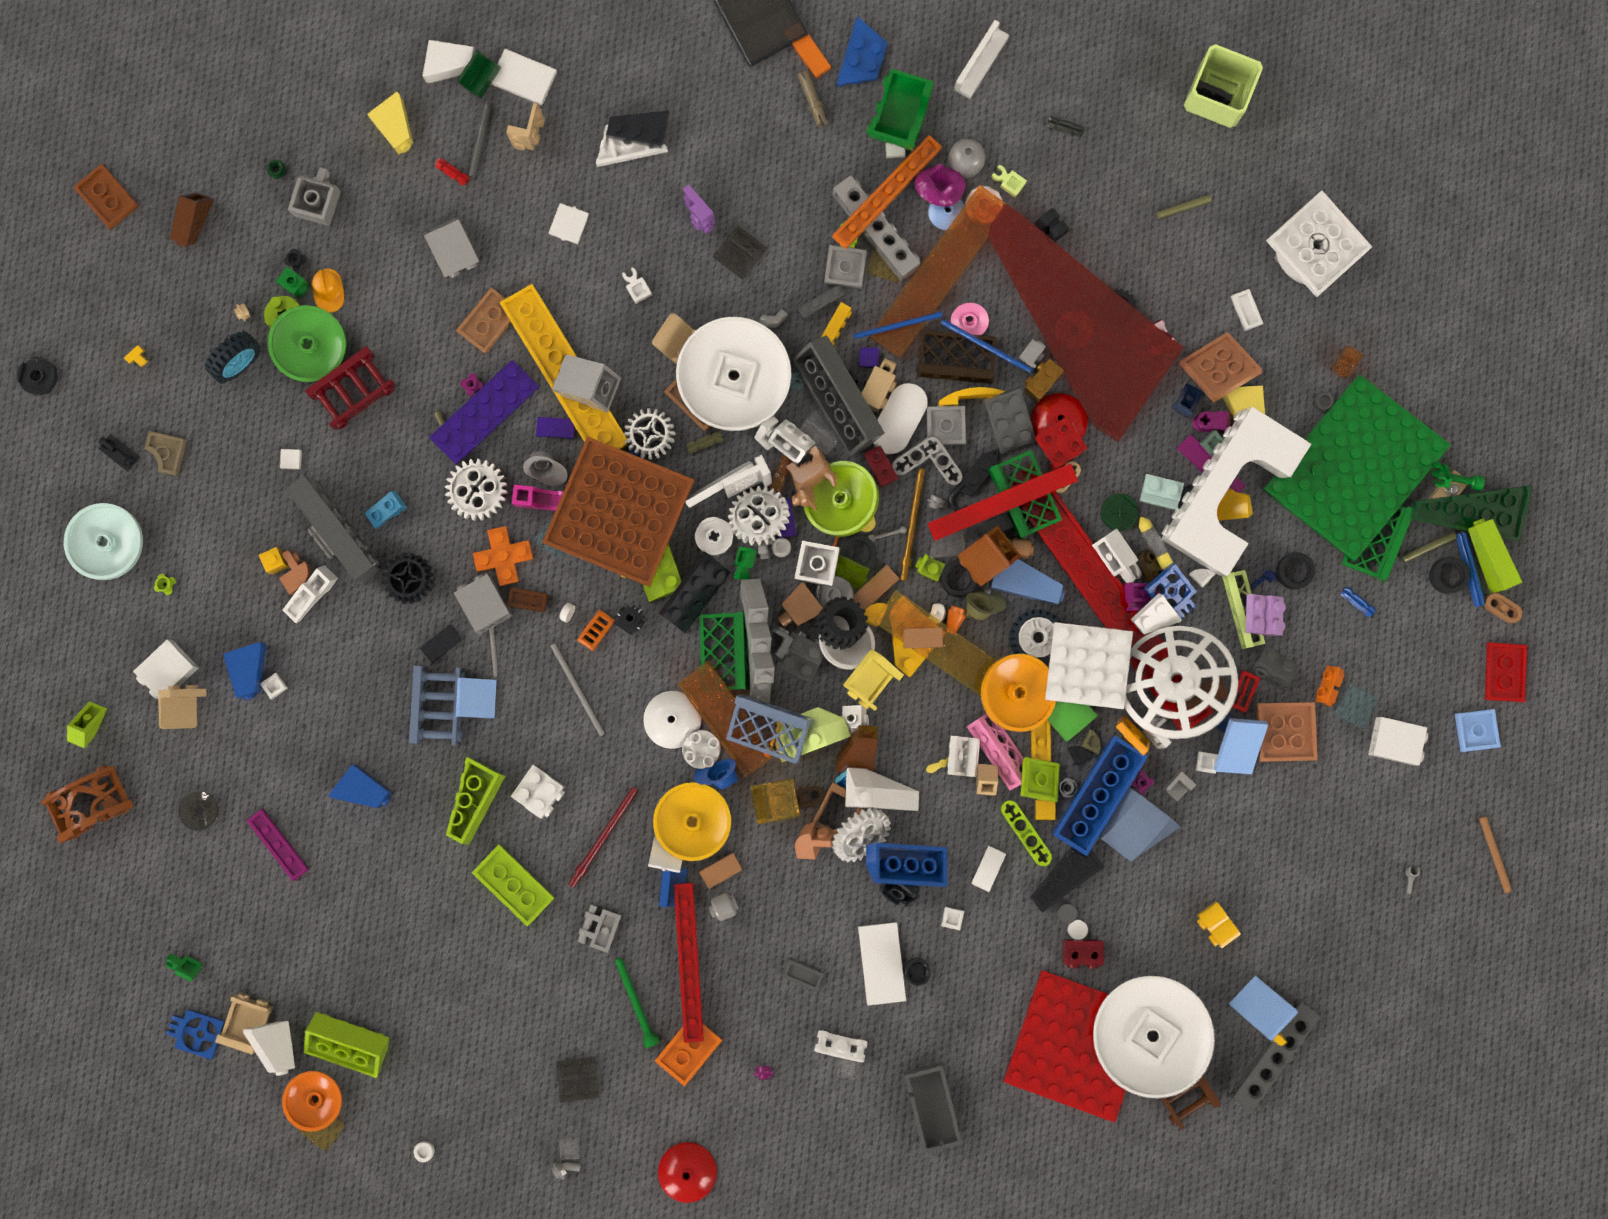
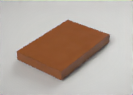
(106, 196)

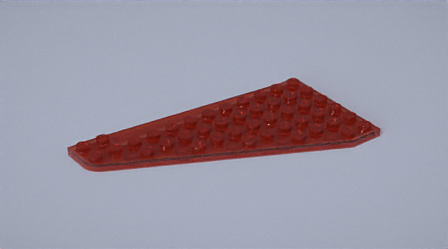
(1096, 337)

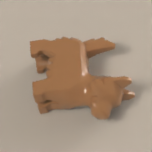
(809, 476)

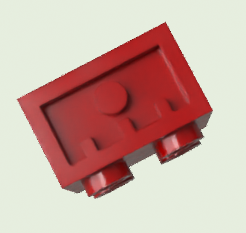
(1061, 443)

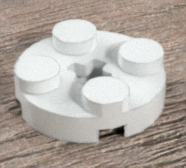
(704, 531)

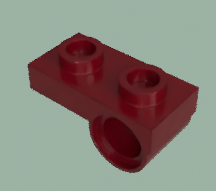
(880, 466)

